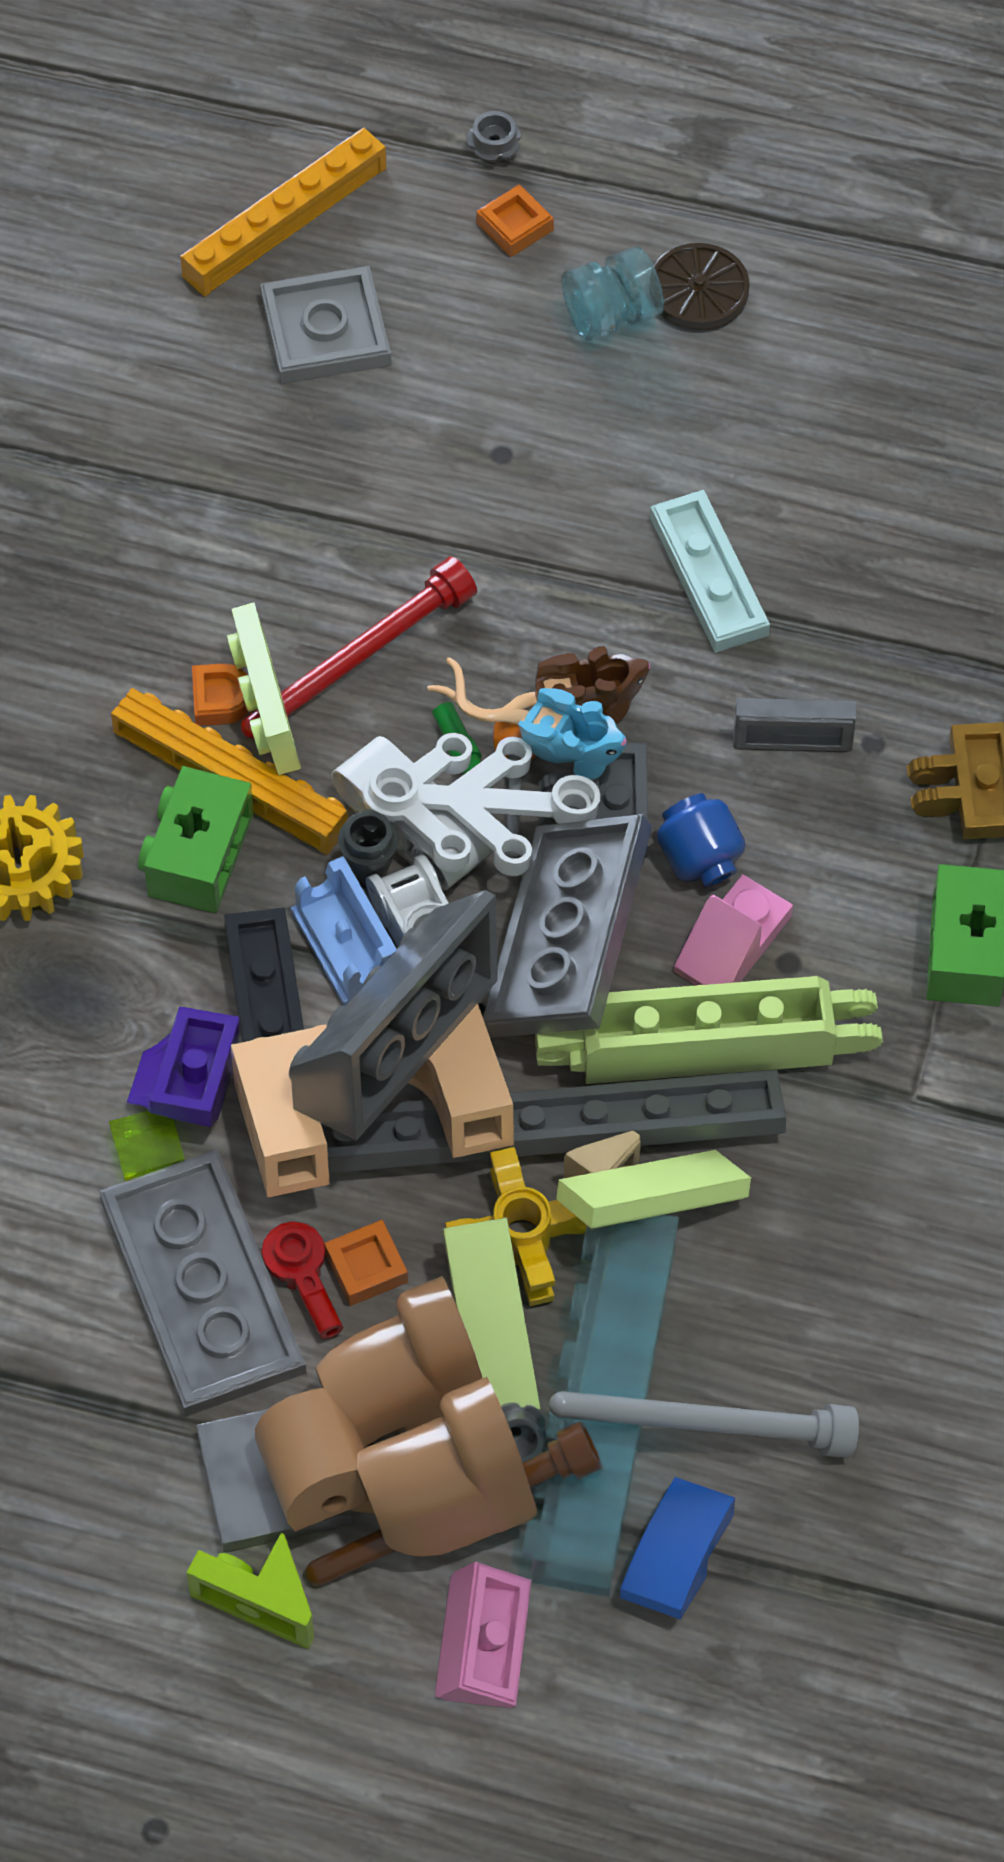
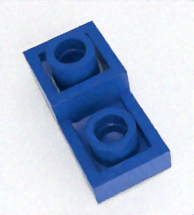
(676, 1548)

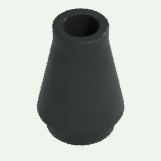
(368, 844)

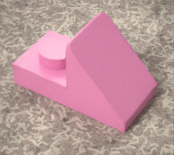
(732, 934)

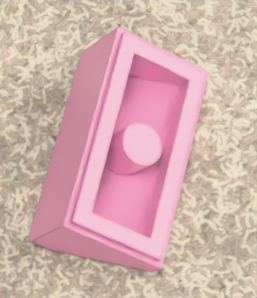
(483, 1636)

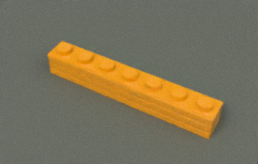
(283, 212)
(276, 797)

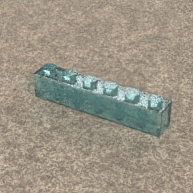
(613, 1356)

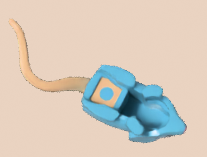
(557, 728)

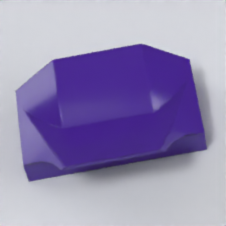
(188, 1068)

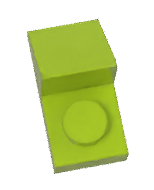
(267, 1601)

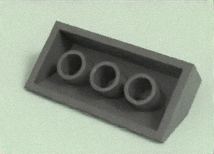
(398, 1017)

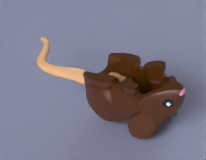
(599, 678)

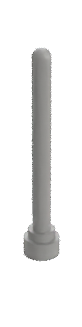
(830, 1430)

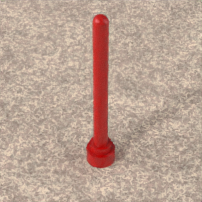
(448, 586)

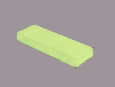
(653, 1189)
(492, 1307)

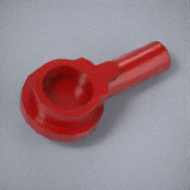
(295, 1255)

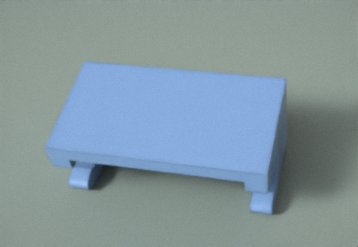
(341, 929)

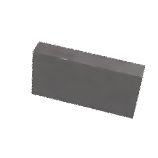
(794, 724)

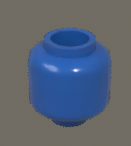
(701, 840)

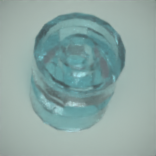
(618, 291)

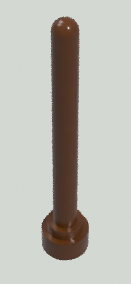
(567, 1456)

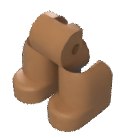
(449, 1469)

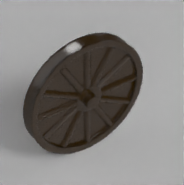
(702, 285)

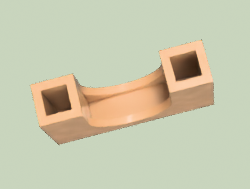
(291, 1147)

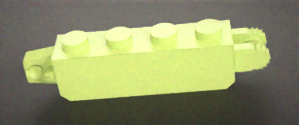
(715, 1030)

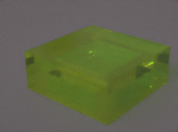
(145, 1143)

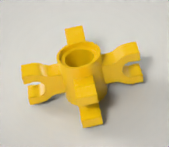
(527, 1204)

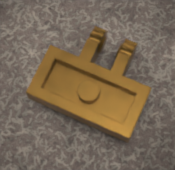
(979, 780)

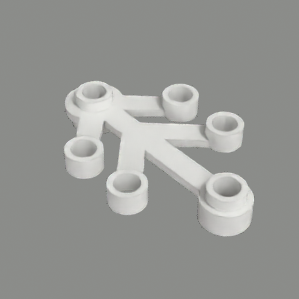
(473, 800)

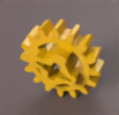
(48, 857)

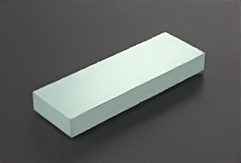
(709, 571)

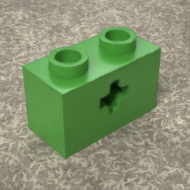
(197, 839)
(961, 965)

